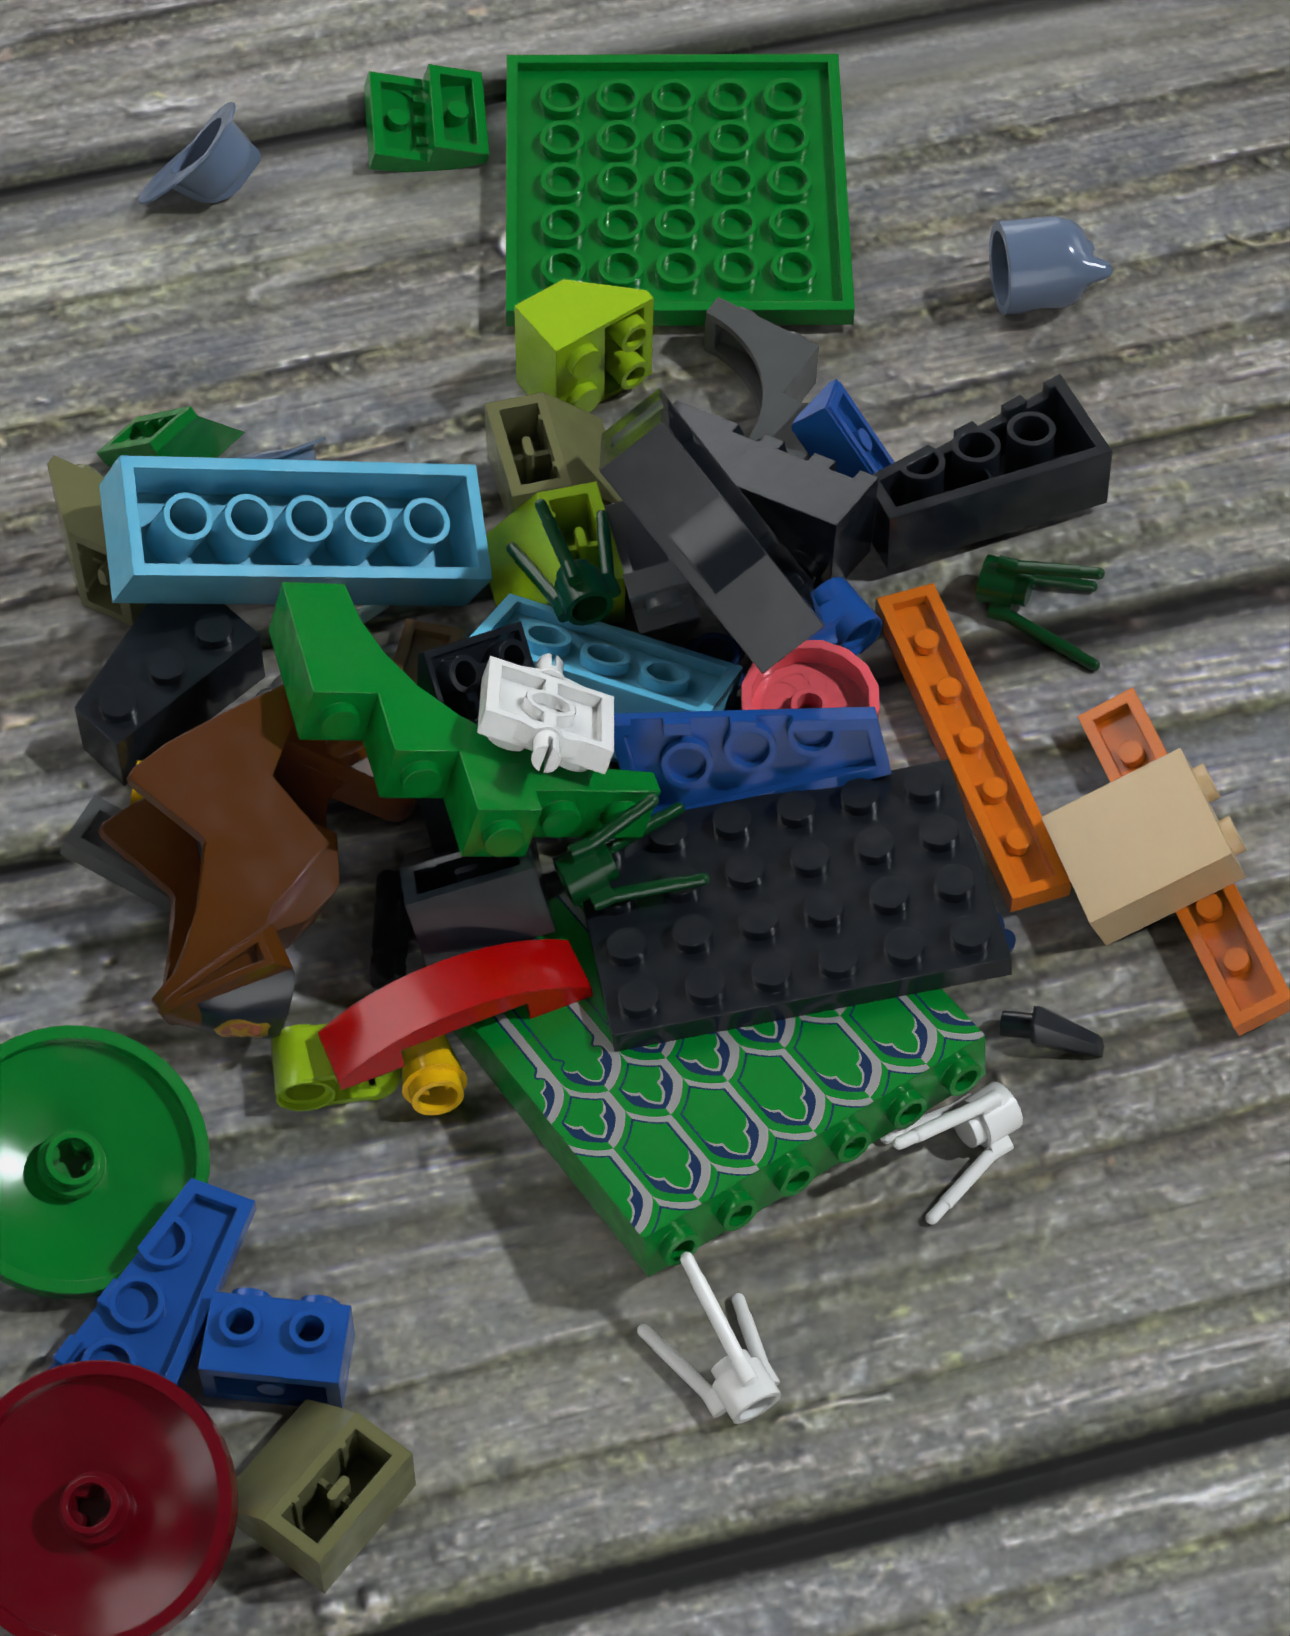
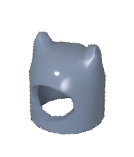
(1041, 264)

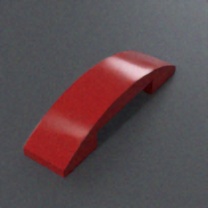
(447, 997)

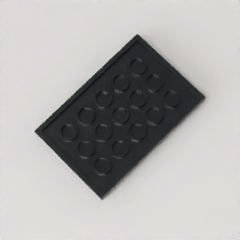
(804, 910)

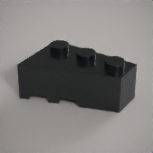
(165, 679)

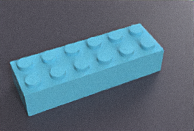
(246, 525)

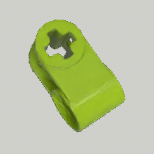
(306, 1078)

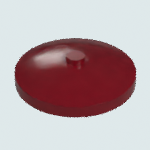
(109, 1502)

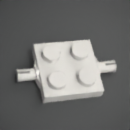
(546, 715)

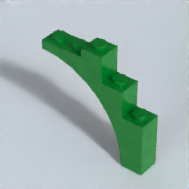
(419, 747)

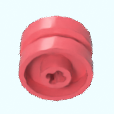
(811, 677)

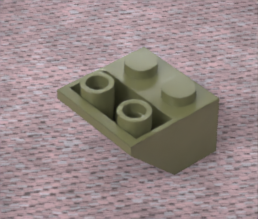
(543, 446)
(83, 534)
(323, 1489)

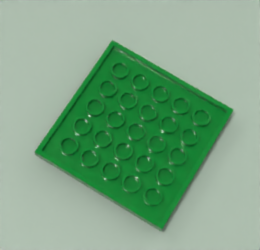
(681, 182)

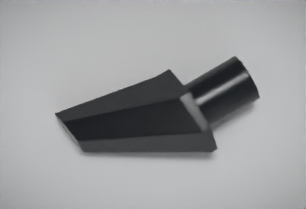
(1051, 1031)

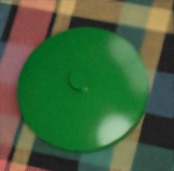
(89, 1155)

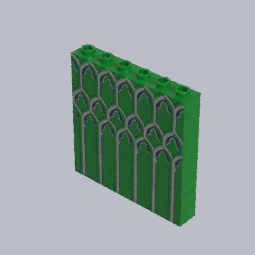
(723, 1122)

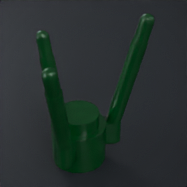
(1010, 583)
(581, 589)
(590, 868)

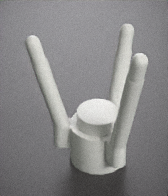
(978, 1119)
(744, 1380)

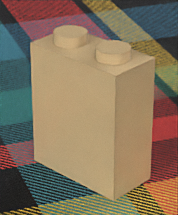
(1146, 845)

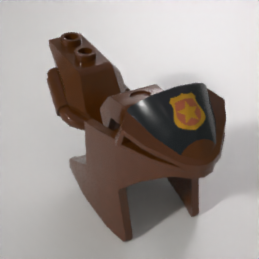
(265, 863)

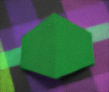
(170, 434)

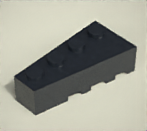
(993, 478)

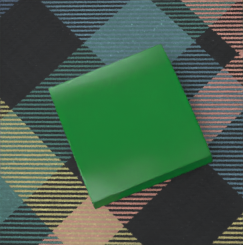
(426, 121)

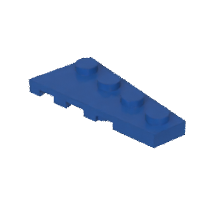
(750, 753)
(164, 1294)

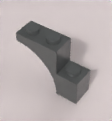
(771, 362)

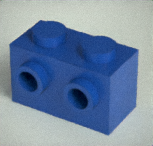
(276, 1348)

